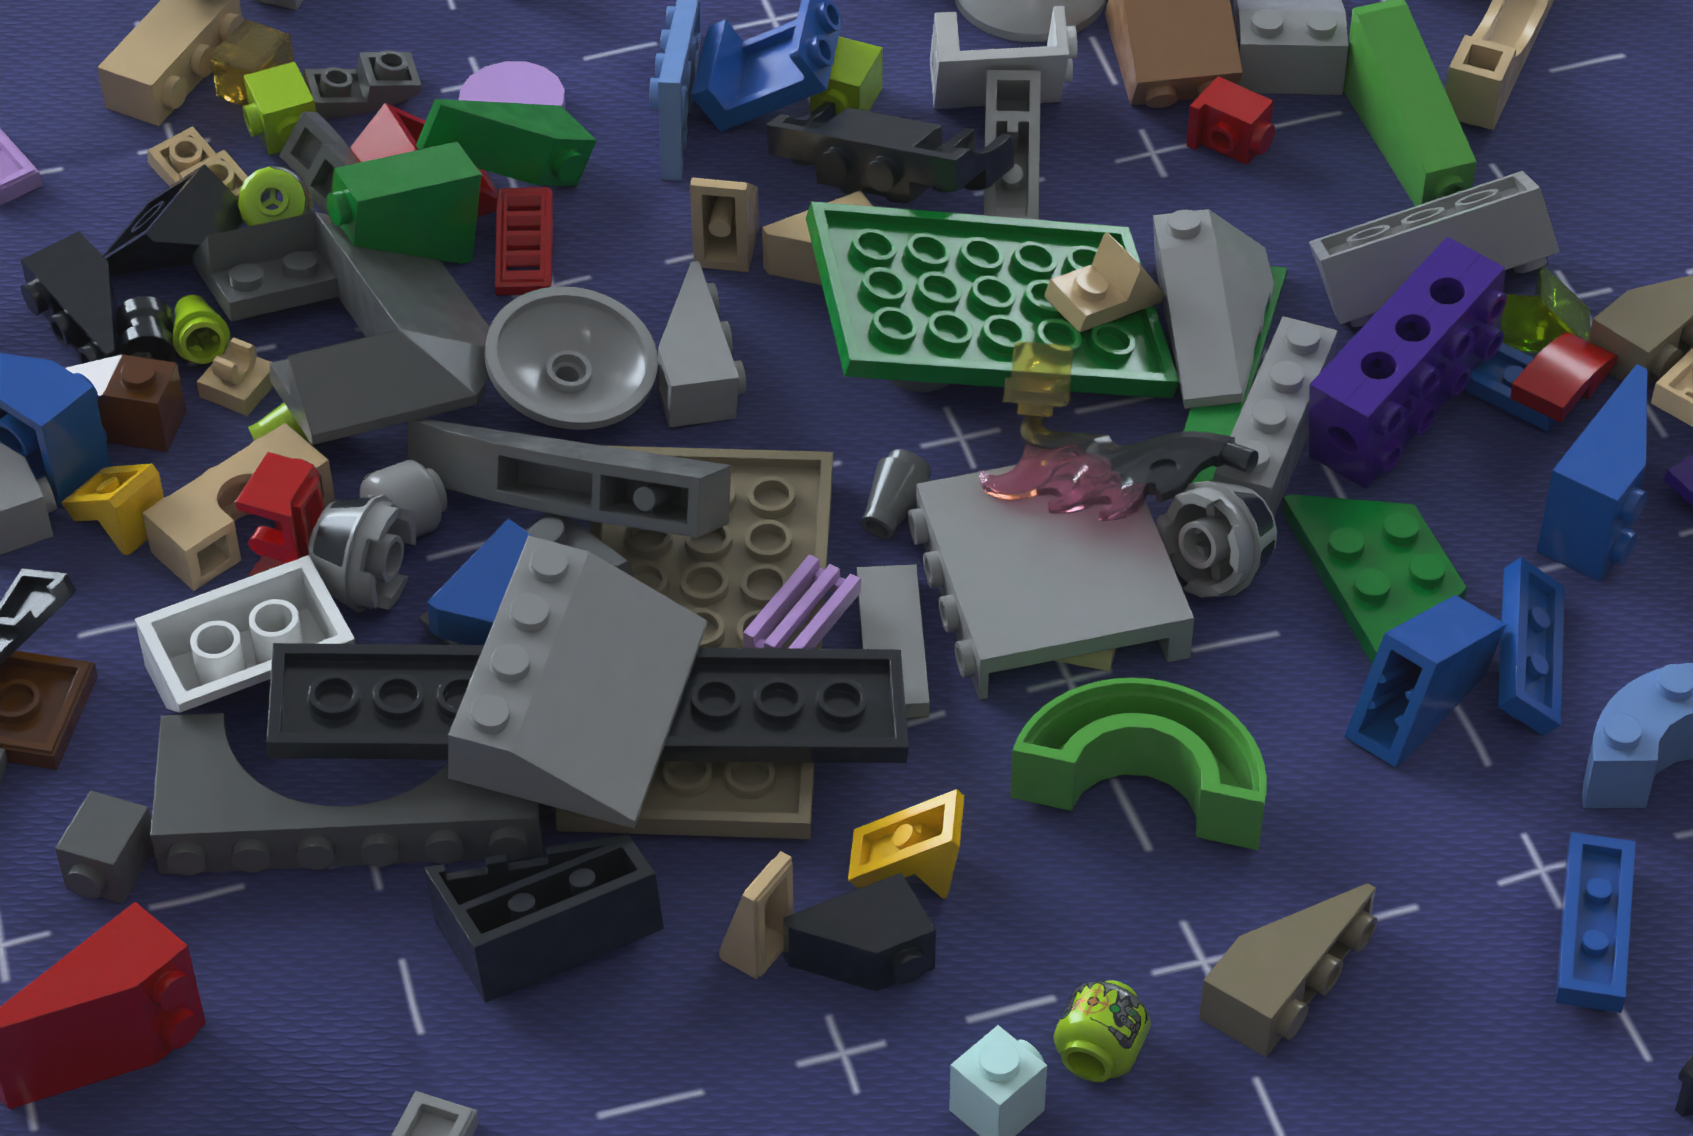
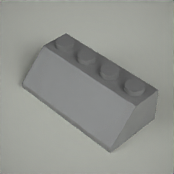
(1372, 260)

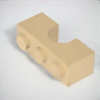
(196, 526)

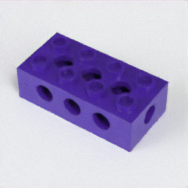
(1406, 363)

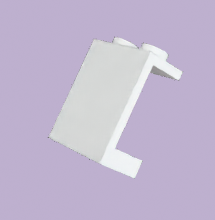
(960, 76)

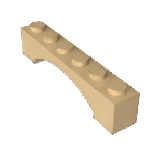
(1492, 59)

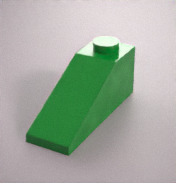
(513, 139)

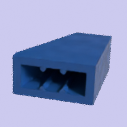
(471, 598)
(1422, 677)

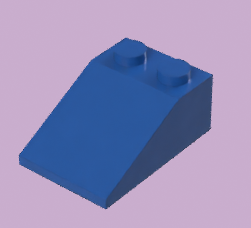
(52, 422)
(1598, 486)

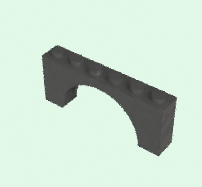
(222, 819)

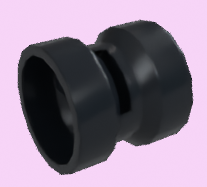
(145, 329)

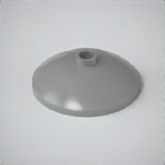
(1027, 18)
(572, 338)

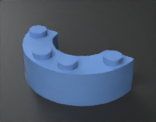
(1638, 736)

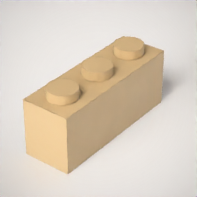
(166, 56)

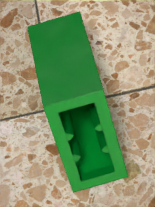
(410, 203)

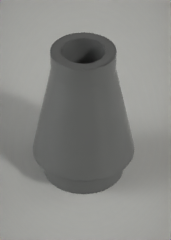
(893, 492)

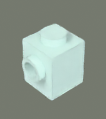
(998, 1085)

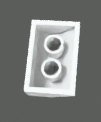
(227, 634)

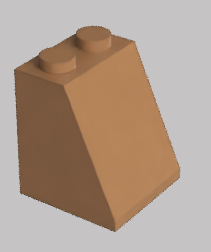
(1172, 47)

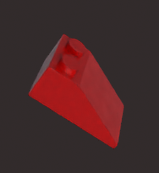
(100, 1011)

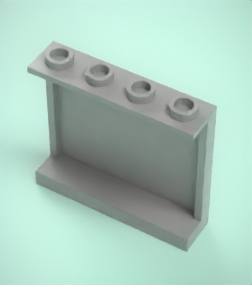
(1041, 583)

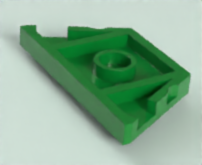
(1373, 561)

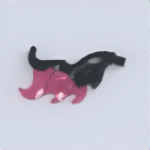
(1096, 471)

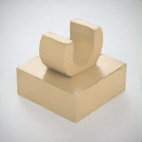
(236, 378)

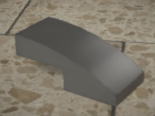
(314, 153)

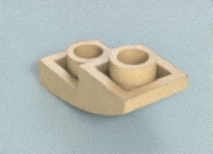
(187, 152)

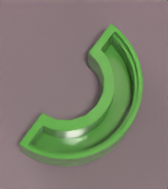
(1150, 732)

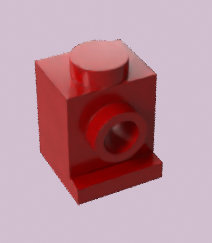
(1231, 121)

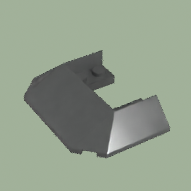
(418, 324)

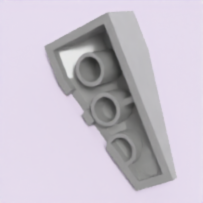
(1212, 302)

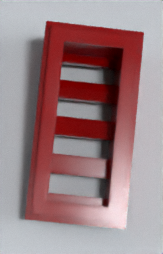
(533, 212)

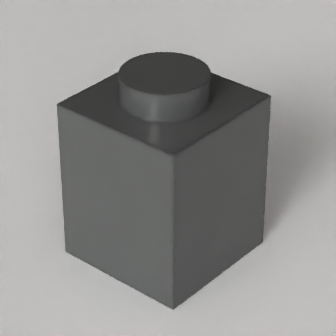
(105, 847)

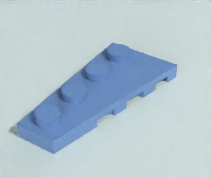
(673, 83)

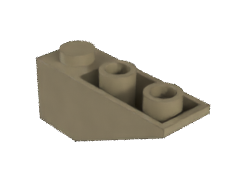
(1647, 328)
(1276, 970)

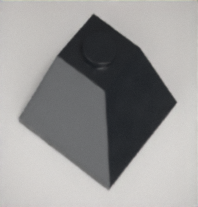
(175, 224)

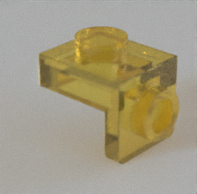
(1039, 378)

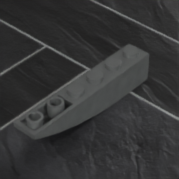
(576, 477)

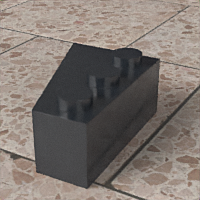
(544, 913)

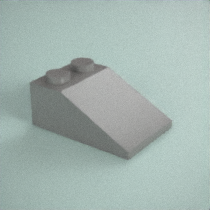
(1292, 45)

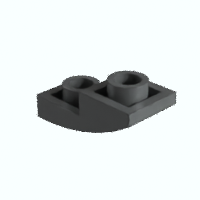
(377, 80)

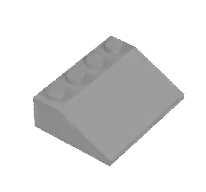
(574, 686)

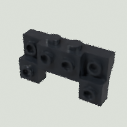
(887, 153)

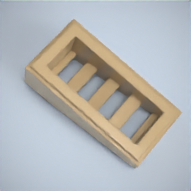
(757, 926)

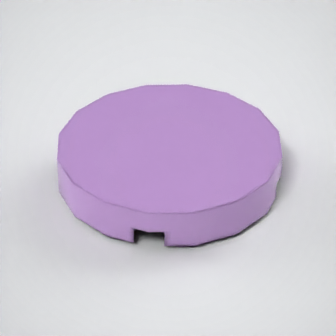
(514, 83)

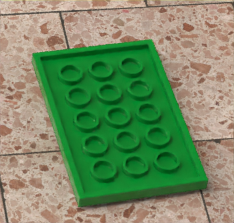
(957, 291)

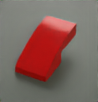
(1562, 375)

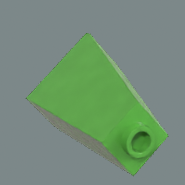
(1405, 103)

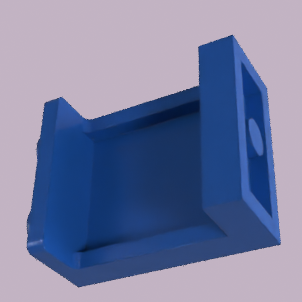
(768, 71)

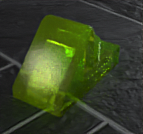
(1537, 320)

